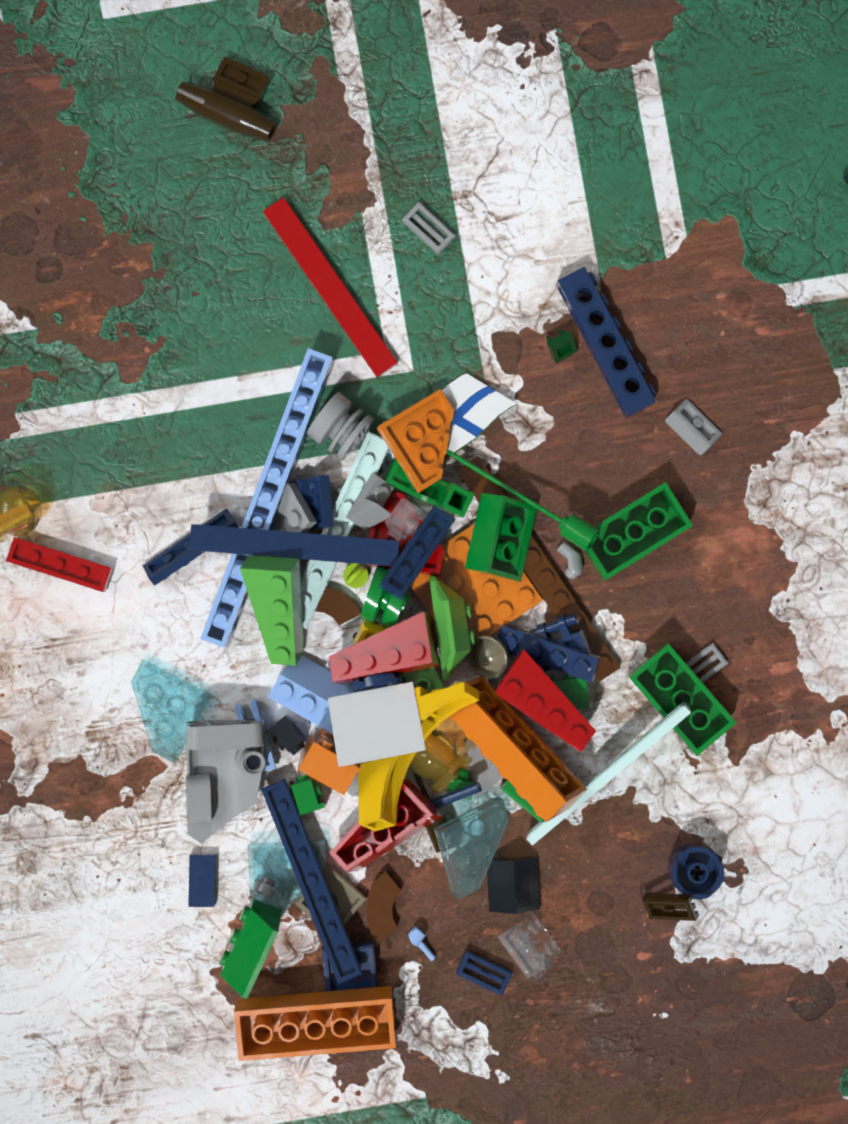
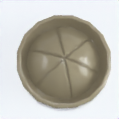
(488, 656)

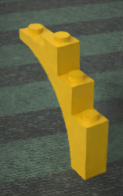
(382, 778)

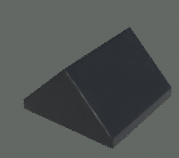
(513, 885)

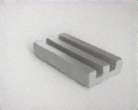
(443, 243)
(717, 654)

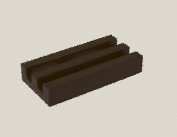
(681, 902)

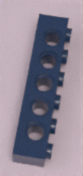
(585, 282)

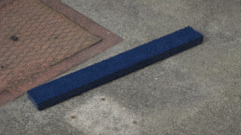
(293, 545)
(311, 881)

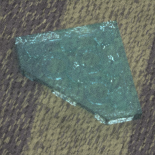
(165, 708)
(470, 845)
(272, 862)

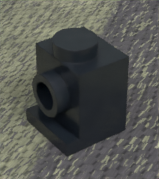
(287, 735)

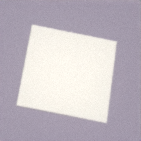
(376, 724)

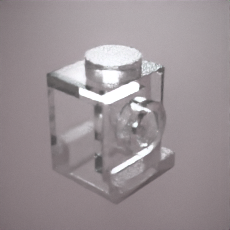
(404, 520)

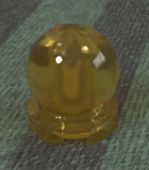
(18, 511)
(439, 760)

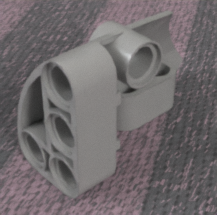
(217, 773)

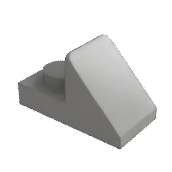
(368, 506)

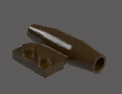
(231, 100)

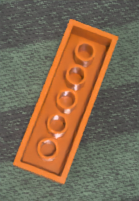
(518, 753)
(315, 1023)

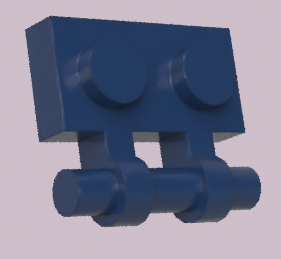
(563, 623)

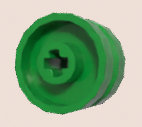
(380, 599)

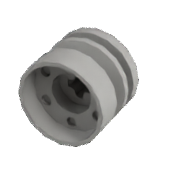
(340, 426)

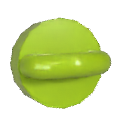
(355, 575)

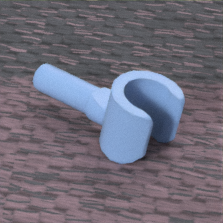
(416, 937)

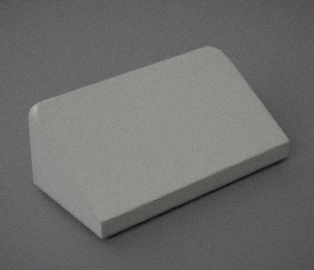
(693, 427)

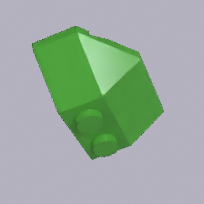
(451, 626)

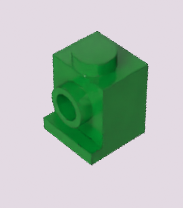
(307, 794)

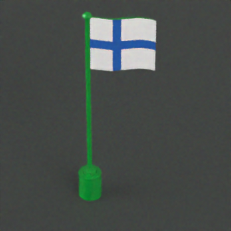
(474, 411)

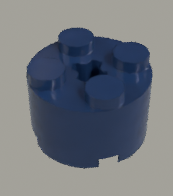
(706, 881)

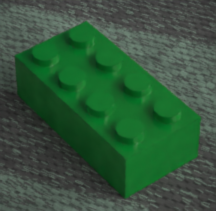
(637, 531)
(668, 683)

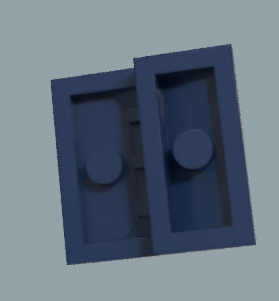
(318, 498)

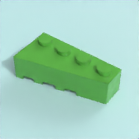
(276, 602)

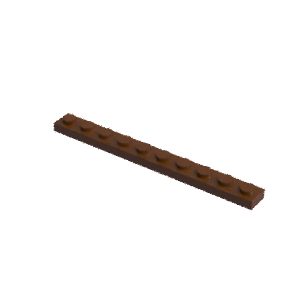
(546, 578)

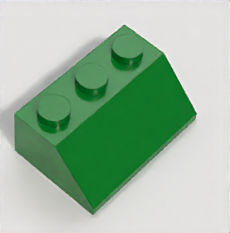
(500, 537)
(250, 946)

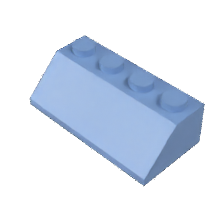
(307, 690)

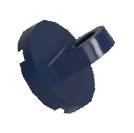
(377, 681)

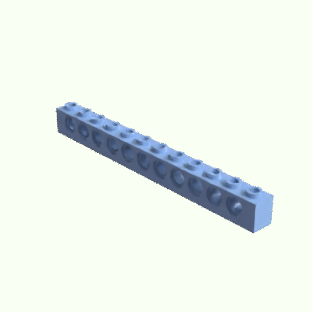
(269, 490)

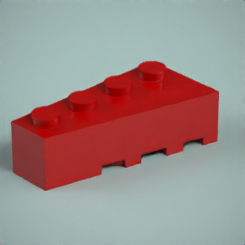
(540, 699)

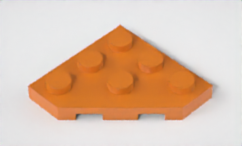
(420, 439)

